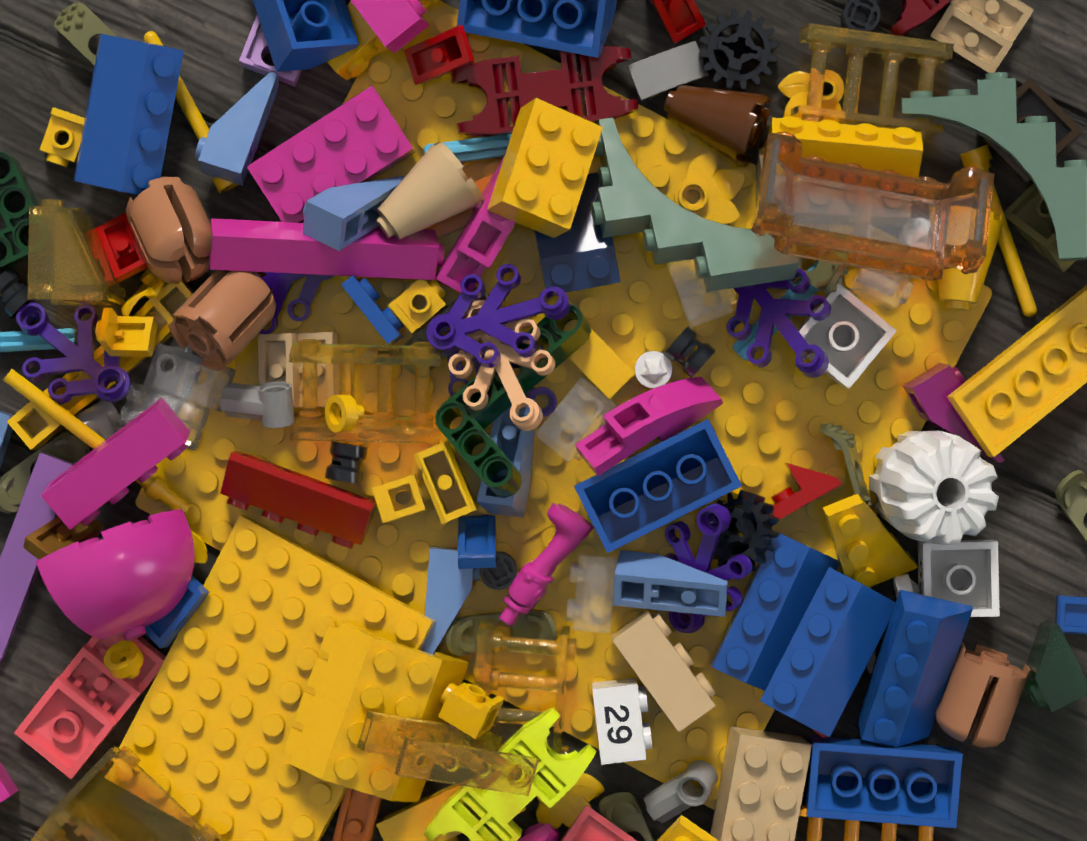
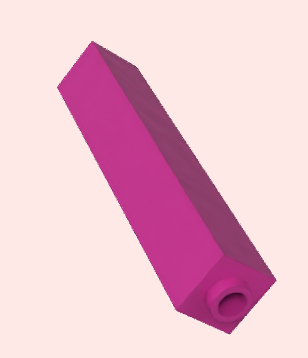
(285, 249)

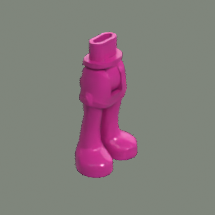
(535, 576)

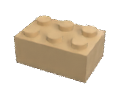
(664, 669)
(760, 786)

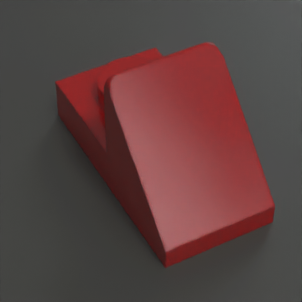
(679, 17)
(439, 55)
(121, 248)
(810, 485)

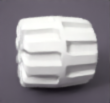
(933, 487)

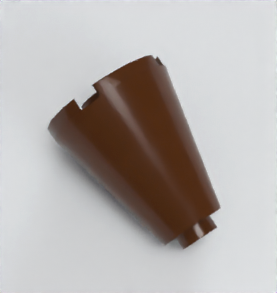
(720, 118)

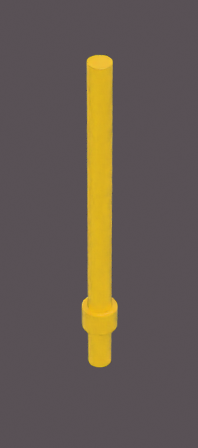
(154, 486)

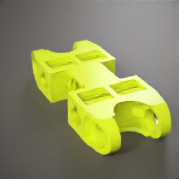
(489, 813)

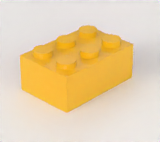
(545, 168)

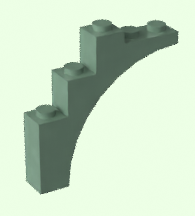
(1028, 143)
(721, 253)

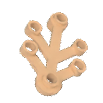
(504, 370)

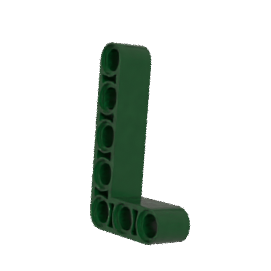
(18, 222)
(471, 430)

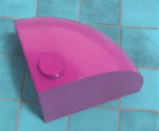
(125, 578)

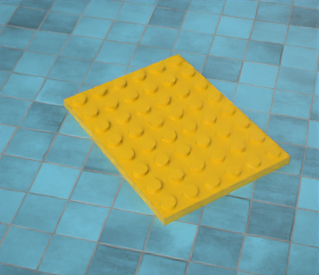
(236, 681)

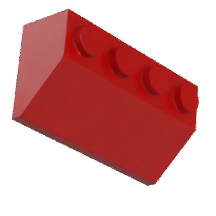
(298, 498)

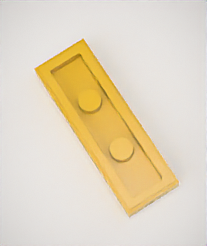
(597, 360)

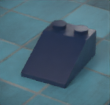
(581, 255)

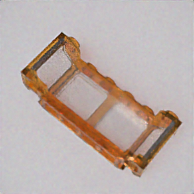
(871, 215)

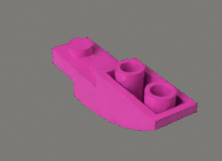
(477, 242)
(648, 416)

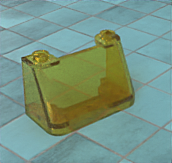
(68, 259)
(126, 804)

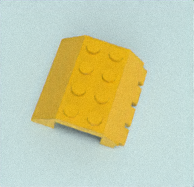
(358, 678)

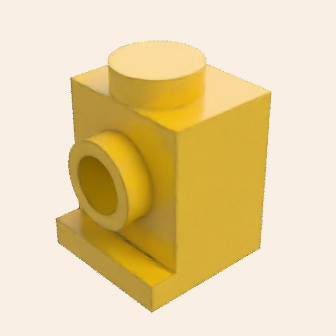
(63, 122)
(408, 314)
(387, 502)
(469, 708)

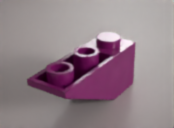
(929, 397)

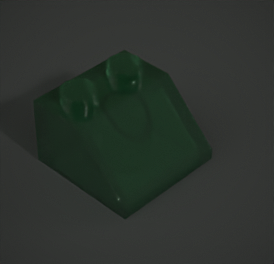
(1054, 671)

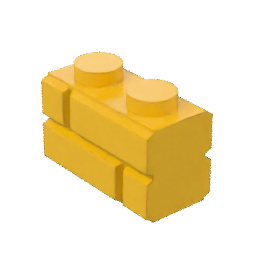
(445, 482)

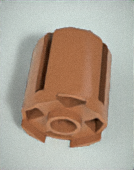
(171, 230)
(223, 316)
(981, 696)

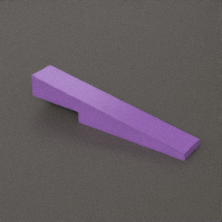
(17, 565)

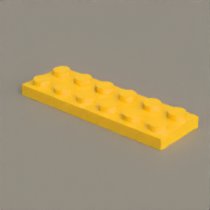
(1027, 378)

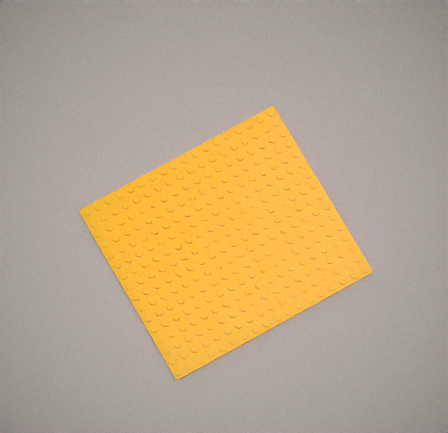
(764, 419)

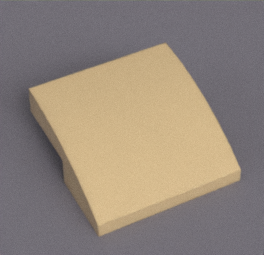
(982, 29)
(275, 365)

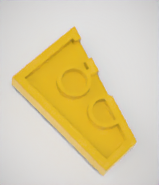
(863, 543)

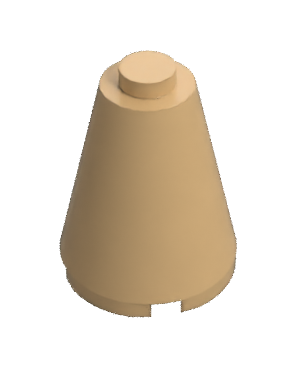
(428, 194)

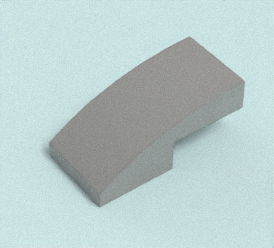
(667, 70)

